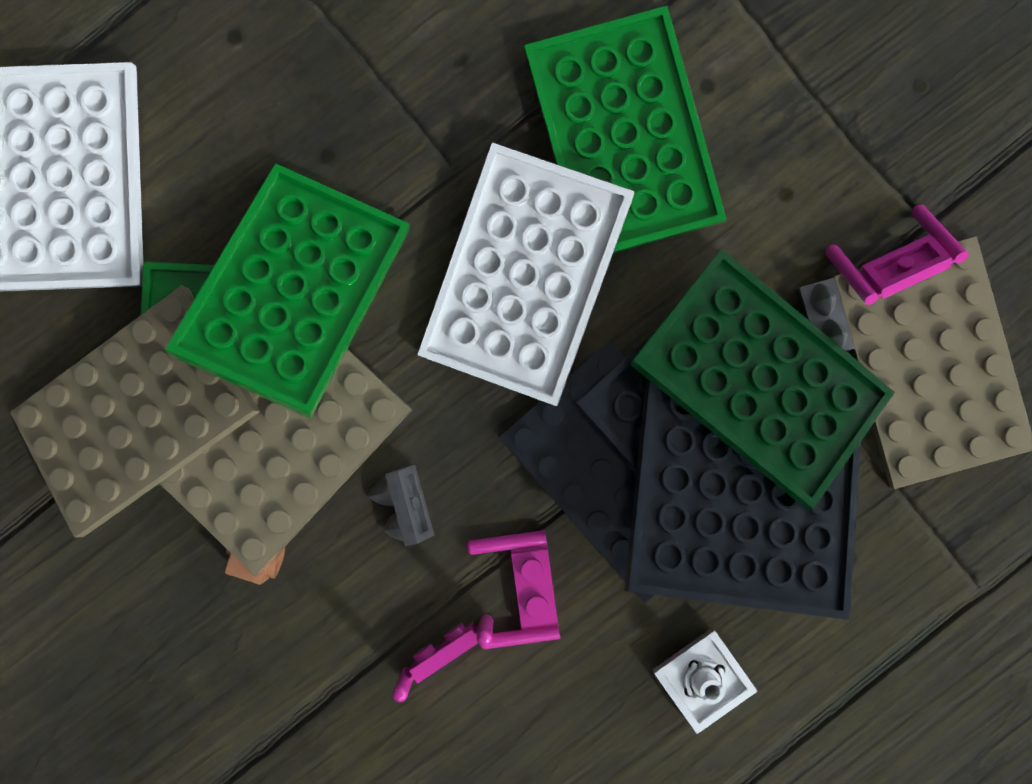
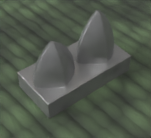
(825, 310)
(404, 492)

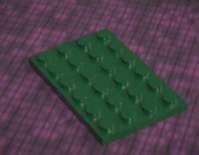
(763, 379)

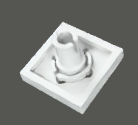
(713, 692)

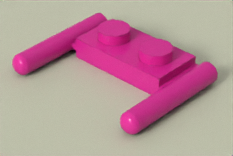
(905, 265)
(532, 584)
(431, 659)

